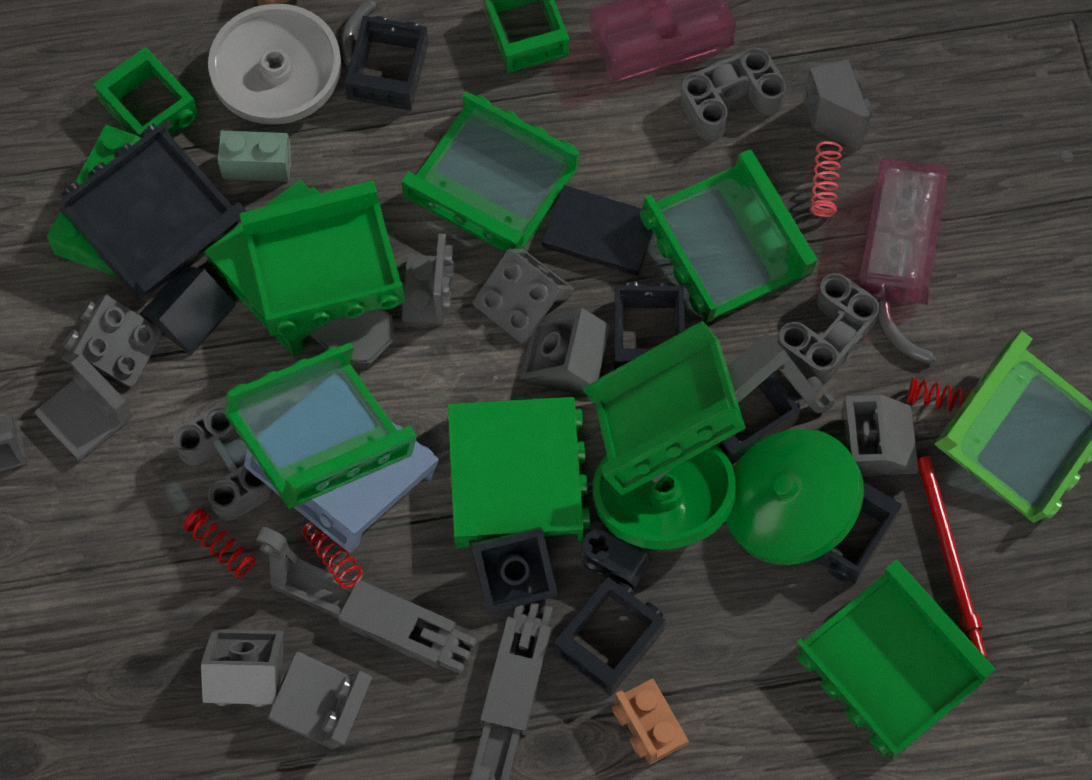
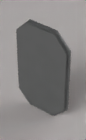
(367, 333)

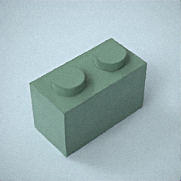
(254, 156)

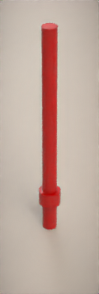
(969, 622)

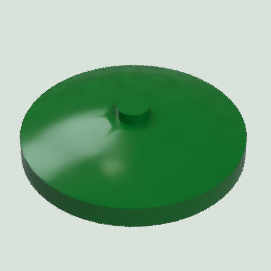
(795, 496)
(676, 509)

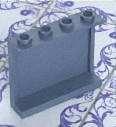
(357, 505)

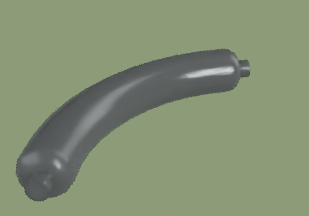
(351, 27)
(898, 339)

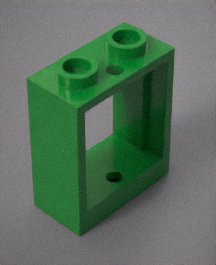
(530, 50)
(130, 76)

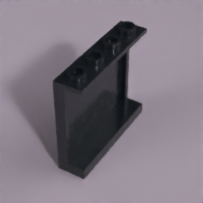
(149, 211)

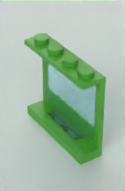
(1022, 431)

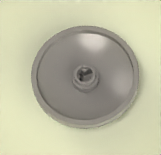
(274, 64)

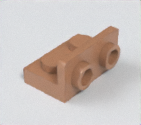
(650, 721)

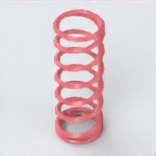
(826, 212)

